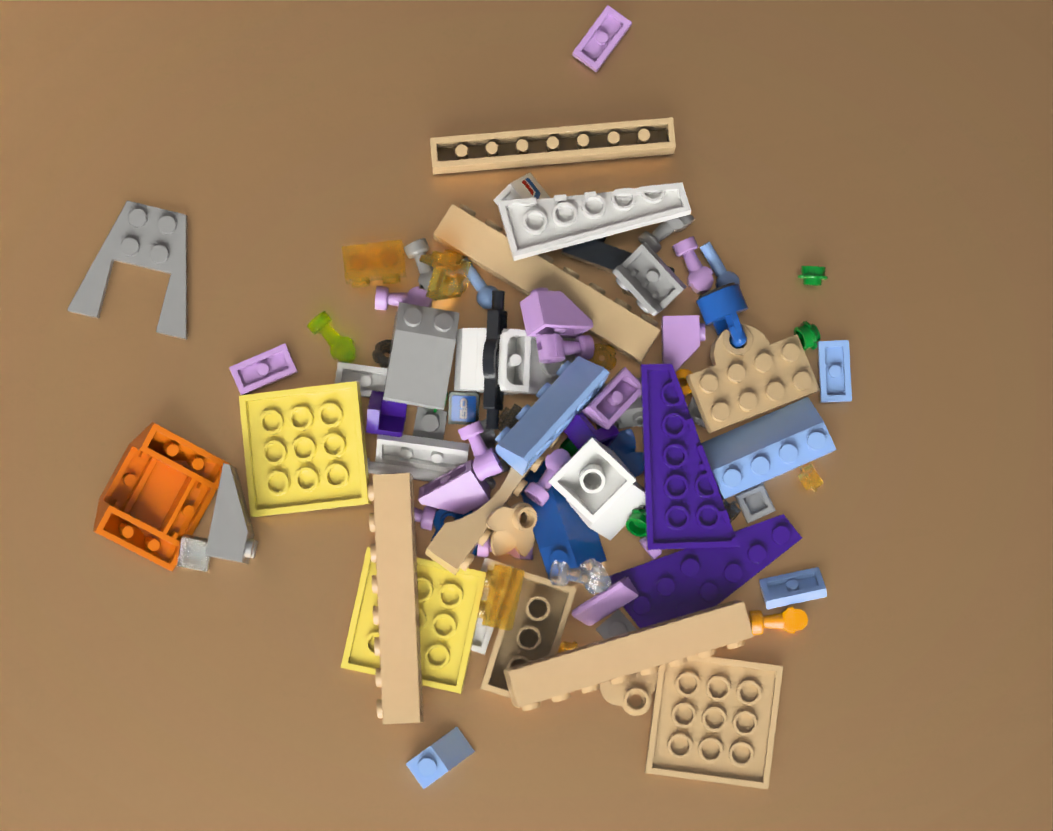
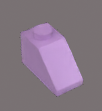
(553, 313)
(680, 338)
(456, 491)

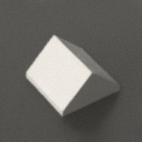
(593, 479)
(618, 513)

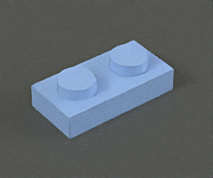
(834, 371)
(793, 588)

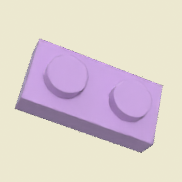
(602, 38)
(263, 369)

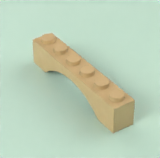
(457, 539)

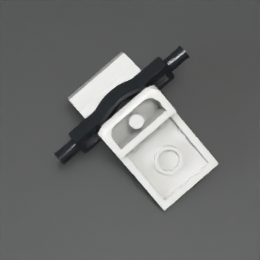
(500, 361)

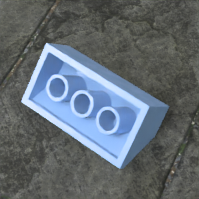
(550, 414)
(767, 447)

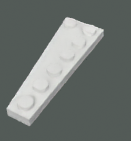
(563, 221)

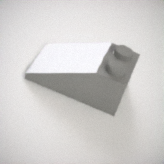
(421, 356)
(231, 526)

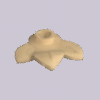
(511, 532)
(621, 693)

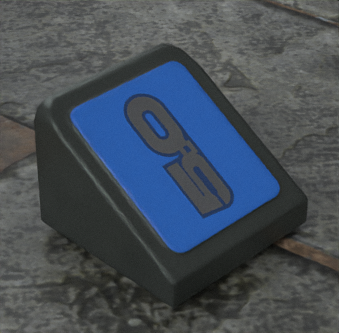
(463, 407)

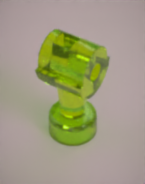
(340, 347)

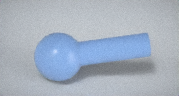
(723, 276)
(484, 294)

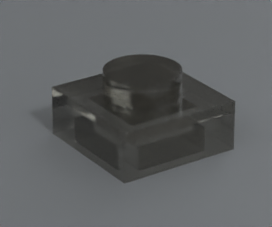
(508, 416)
(193, 553)

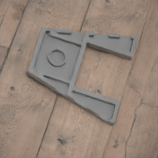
(149, 240)

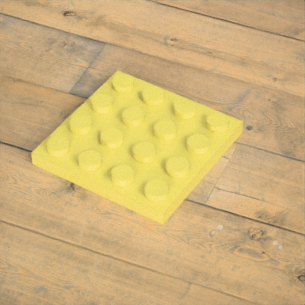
(304, 449)
(446, 623)

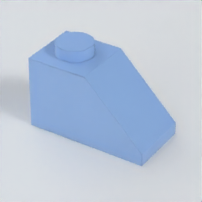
(440, 757)

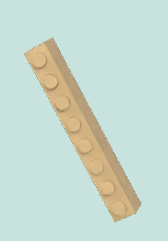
(552, 145)
(491, 251)
(397, 598)
(627, 654)

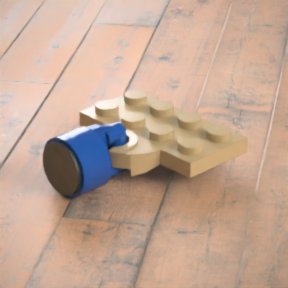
(746, 370)

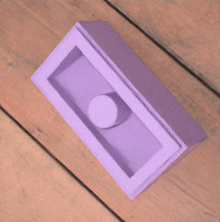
(613, 399)
(606, 602)

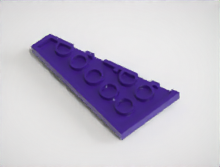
(679, 485)
(704, 576)

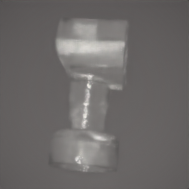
(589, 573)

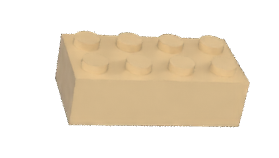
(535, 631)

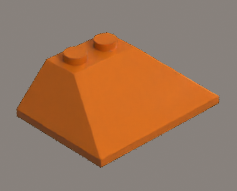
(157, 494)

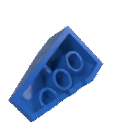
(561, 531)

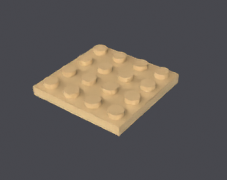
(715, 721)

